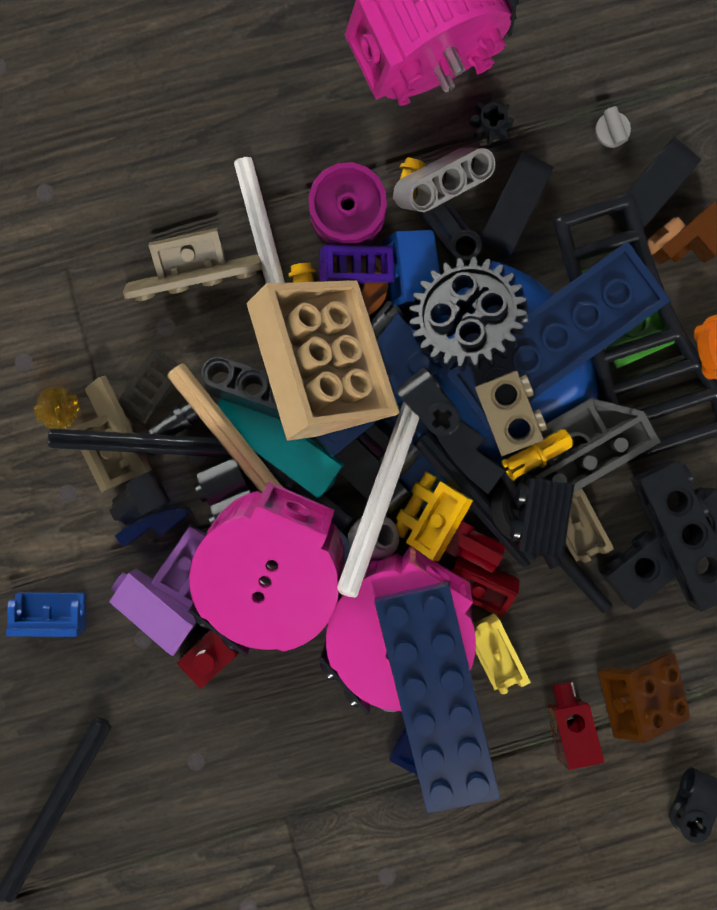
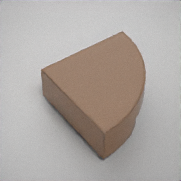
(665, 234)

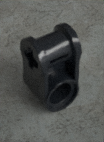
(425, 397)
(695, 802)

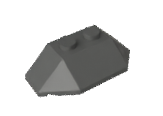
(602, 441)

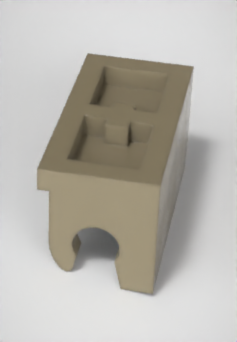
(585, 531)

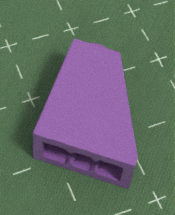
(153, 610)

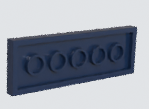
(571, 327)
(437, 697)

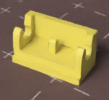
(498, 655)

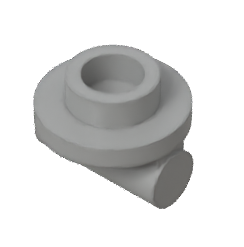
(612, 128)

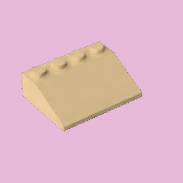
(320, 357)

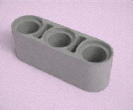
(458, 179)

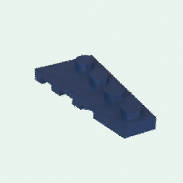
(401, 360)

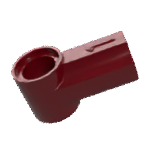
(475, 547)

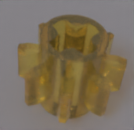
(56, 408)

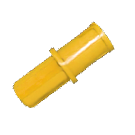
(537, 454)

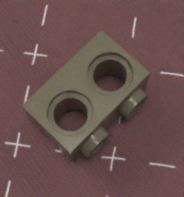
(502, 415)

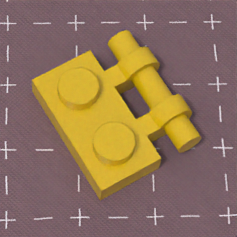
(439, 519)

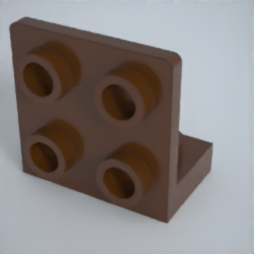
(645, 699)

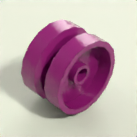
(347, 186)

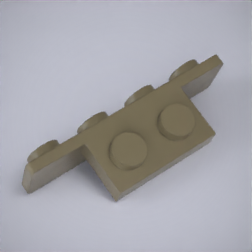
(190, 261)
(110, 467)

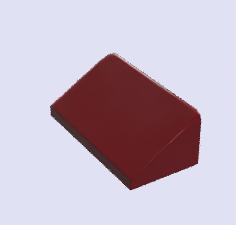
(489, 590)

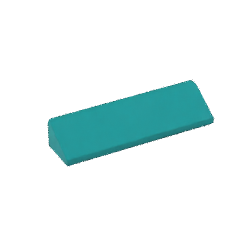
(298, 459)

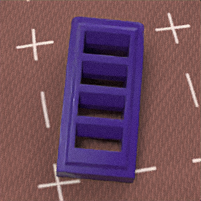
(327, 253)

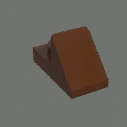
(698, 235)

